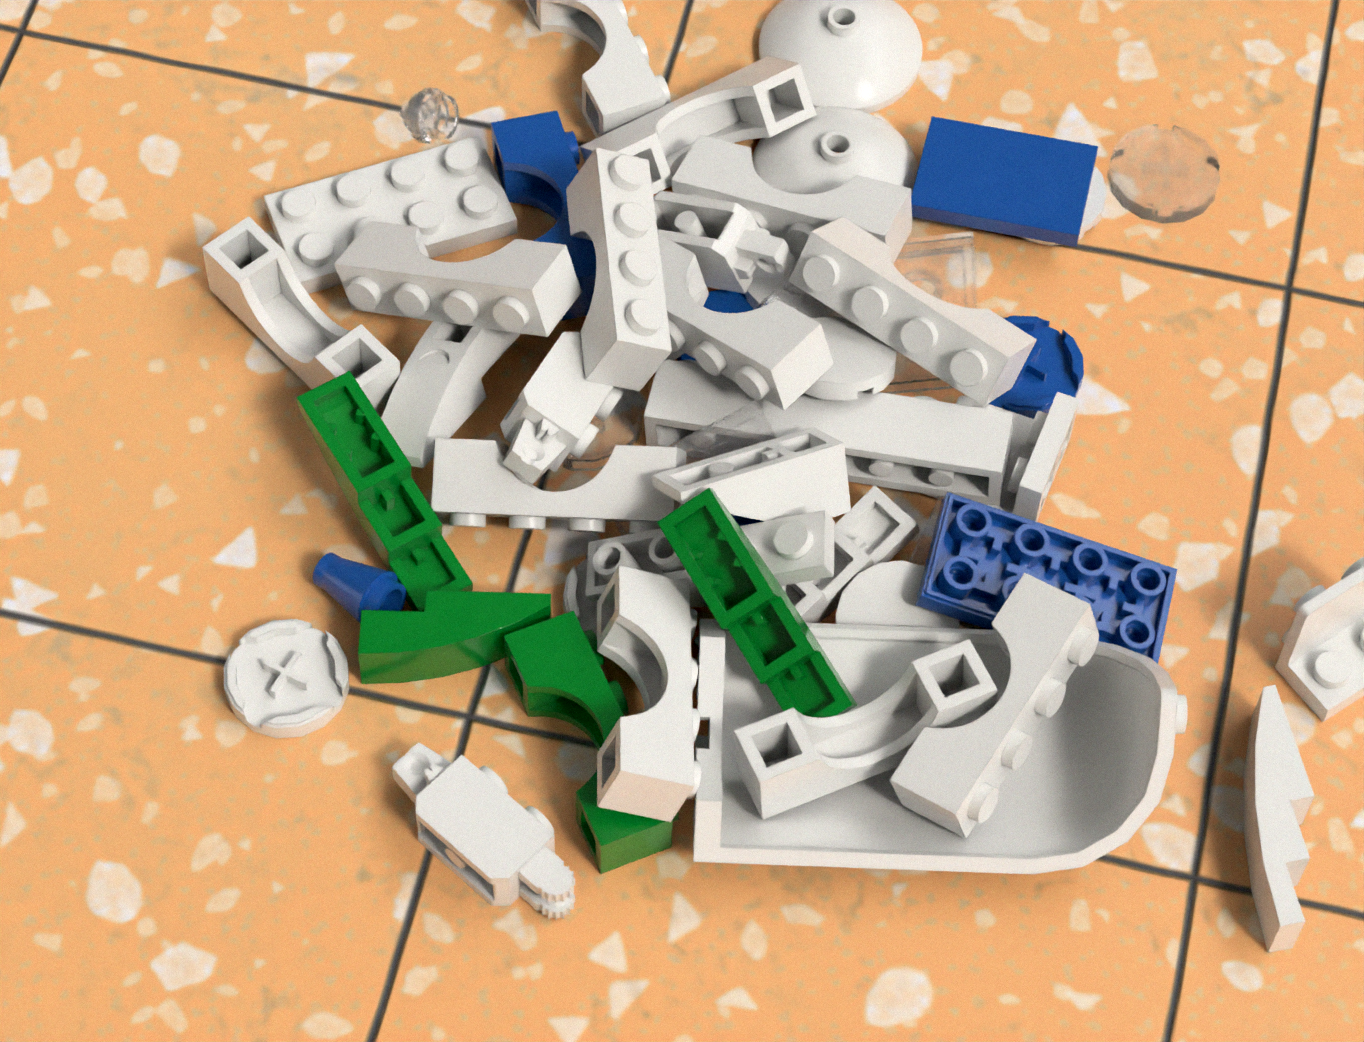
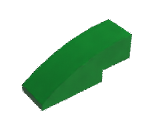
(449, 637)

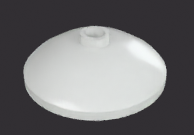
(848, 49)
(806, 156)

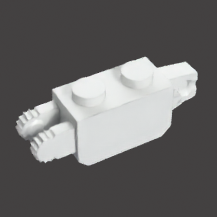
(724, 240)
(555, 412)
(485, 833)

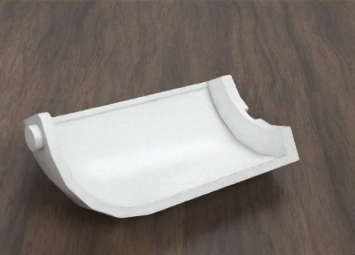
(1074, 799)

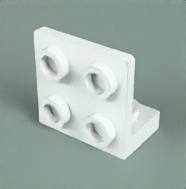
(1034, 455)
(1326, 645)

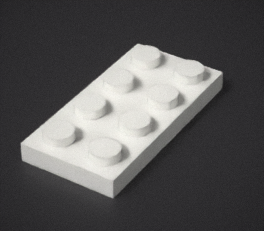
(441, 190)

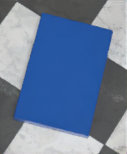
(1003, 181)

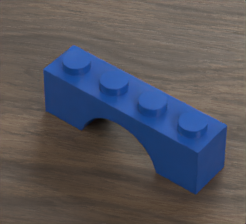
(535, 168)

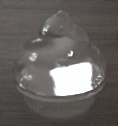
(430, 116)

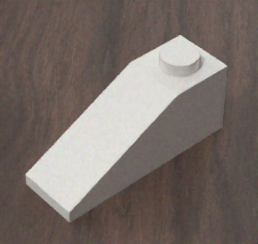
(770, 478)

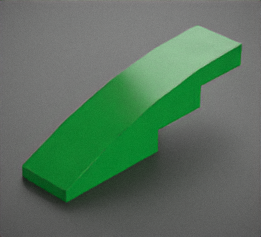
(381, 489)
(754, 608)

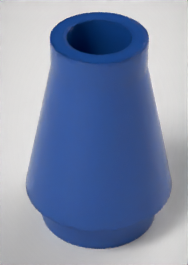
(359, 585)

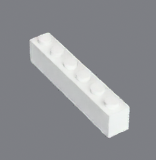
(886, 436)

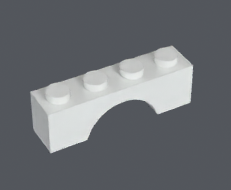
(621, 81)
(736, 108)
(727, 173)
(510, 290)
(263, 291)
(628, 317)
(956, 343)
(766, 350)
(476, 484)
(649, 756)
(806, 757)
(958, 770)

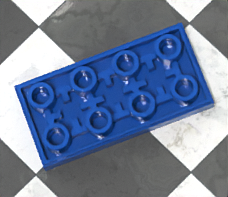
(985, 551)

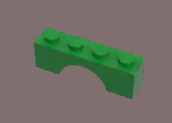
(561, 678)

